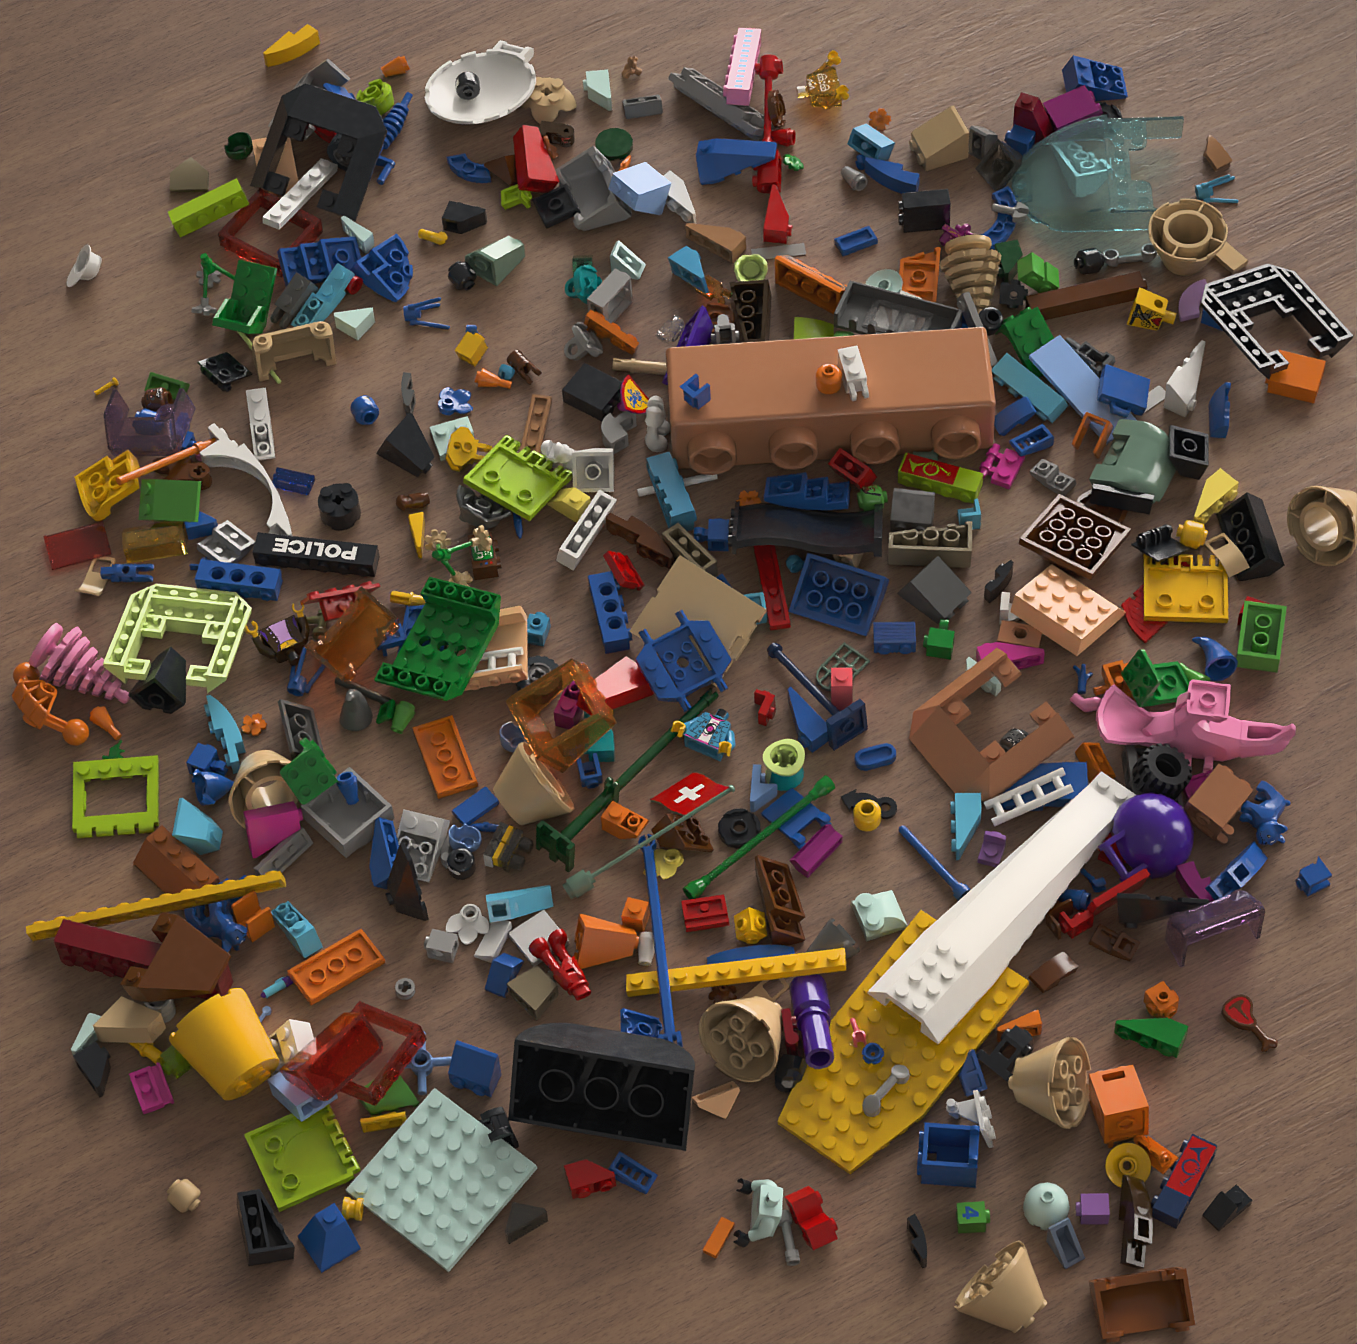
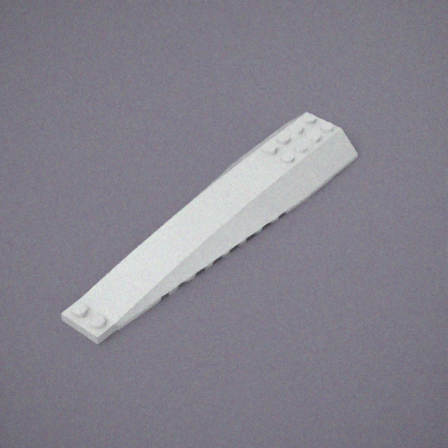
(982, 932)

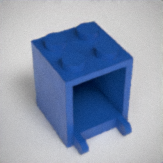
(955, 1151)

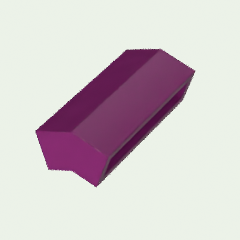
(816, 850)

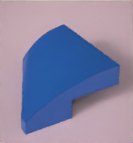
(1219, 412)

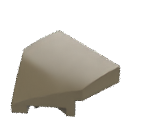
(189, 177)

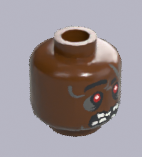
(155, 398)

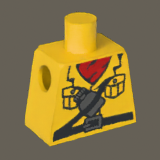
(1149, 311)

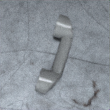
(1112, 256)
(871, 1103)

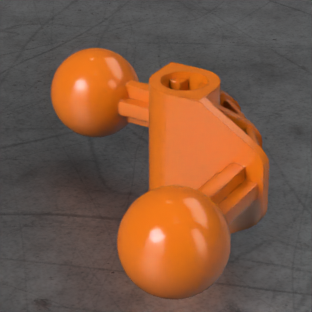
(36, 699)

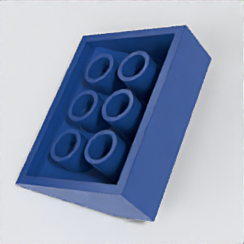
(838, 594)

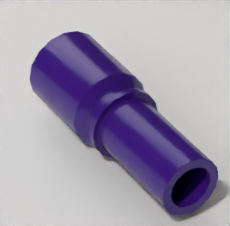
(812, 1014)

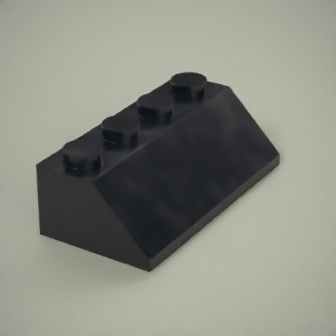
(1251, 531)

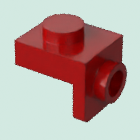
(767, 709)

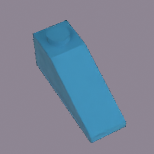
(687, 266)

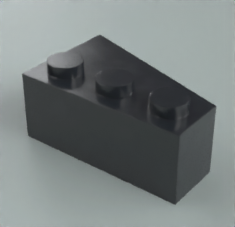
(261, 1231)

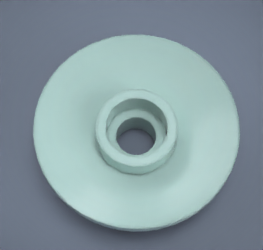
(886, 279)

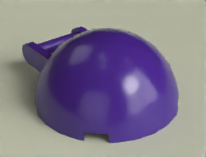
(1150, 835)

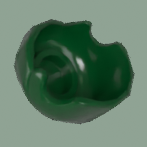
(239, 146)

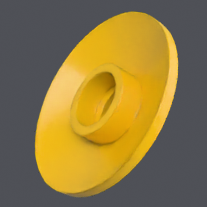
(1137, 1157)

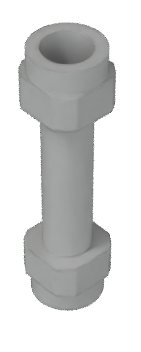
(791, 1254)

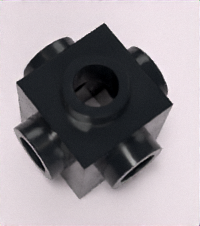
(1005, 293)

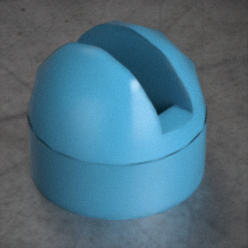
(506, 372)
(794, 563)

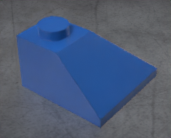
(328, 1238)

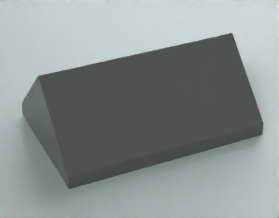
(298, 723)

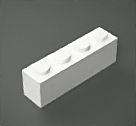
(586, 530)

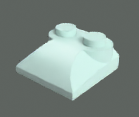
(878, 914)

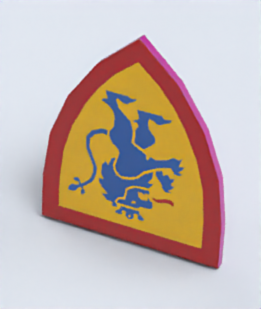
(632, 397)

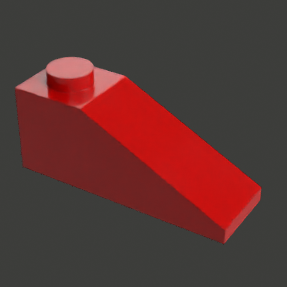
(776, 223)

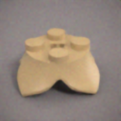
(548, 99)

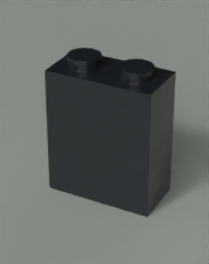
(924, 210)
(592, 392)

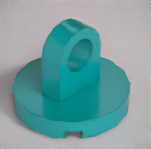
(584, 282)

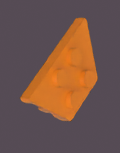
(921, 274)

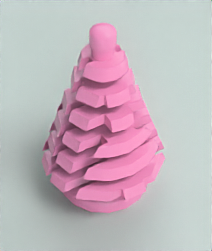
(75, 664)

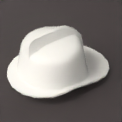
(86, 266)

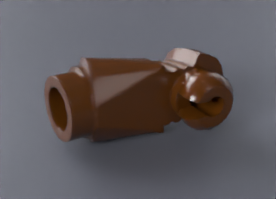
(415, 500)

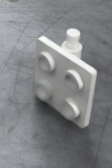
(975, 1111)

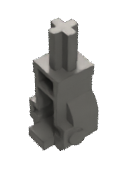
(1091, 356)

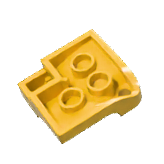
(99, 486)

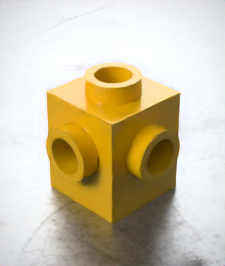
(750, 925)

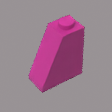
(271, 826)

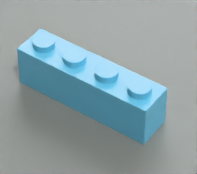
(1024, 383)

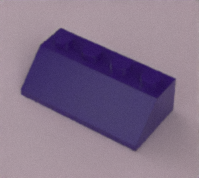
(695, 332)

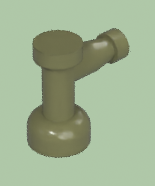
(321, 629)

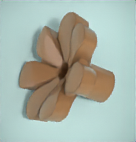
(631, 68)

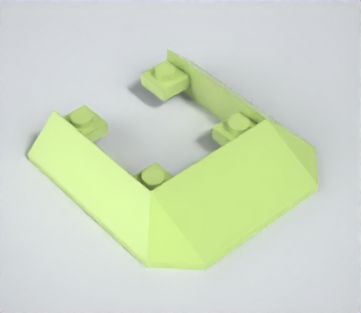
(162, 608)

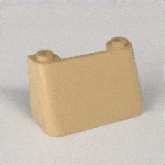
(291, 343)

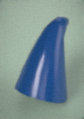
(1218, 660)

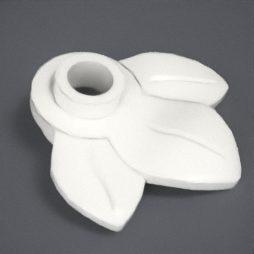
(468, 926)

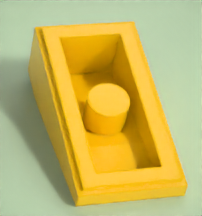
(417, 529)

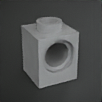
(441, 945)

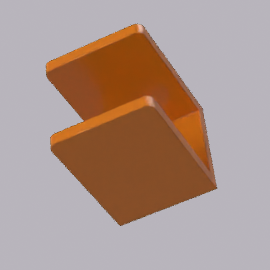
(1087, 419)
(249, 914)

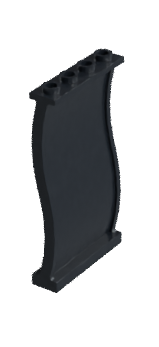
(806, 529)

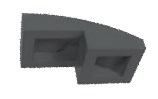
(407, 393)

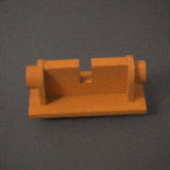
(1160, 1157)

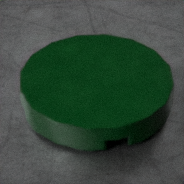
(614, 143)

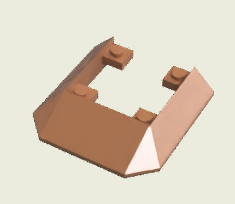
(957, 759)

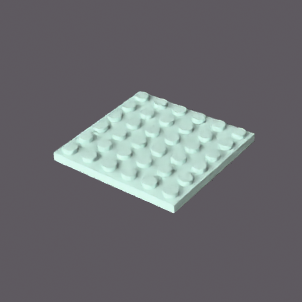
(441, 1179)

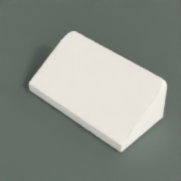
(493, 941)

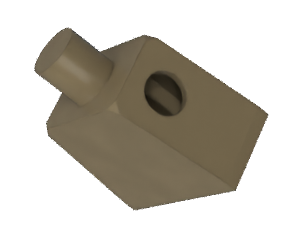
(534, 991)

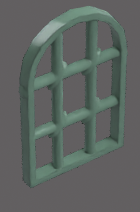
(839, 661)

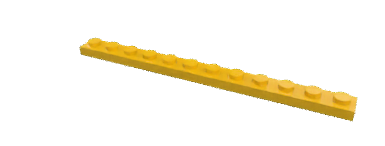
(164, 903)

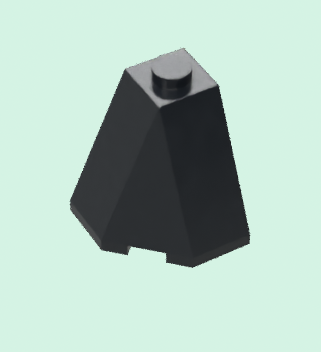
(407, 447)
(164, 684)

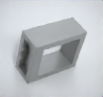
(612, 296)

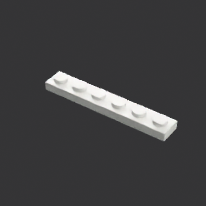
(300, 194)

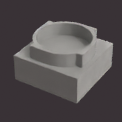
(343, 824)

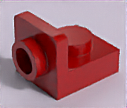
(1079, 923)

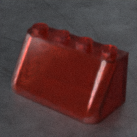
(334, 1056)

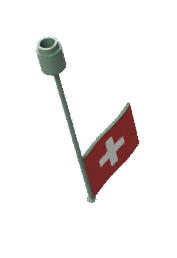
(682, 798)

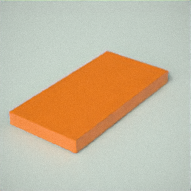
(445, 757)
(336, 966)

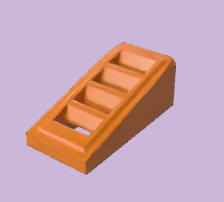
(1029, 1022)

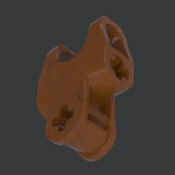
(187, 471)

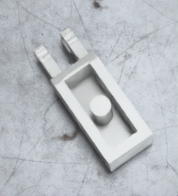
(853, 372)

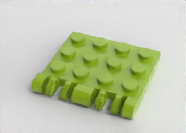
(517, 479)

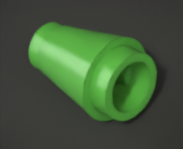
(402, 716)

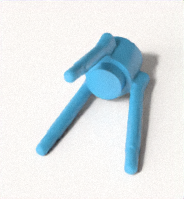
(1205, 190)

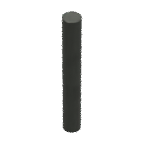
(365, 691)

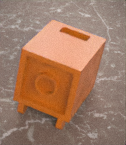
(1118, 1104)

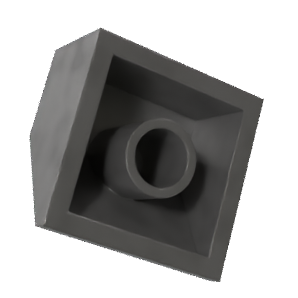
(911, 510)

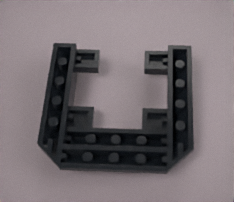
(361, 140)
(1265, 289)

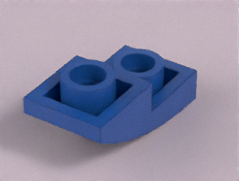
(1014, 414)

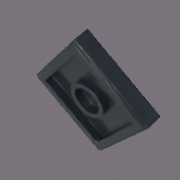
(556, 206)

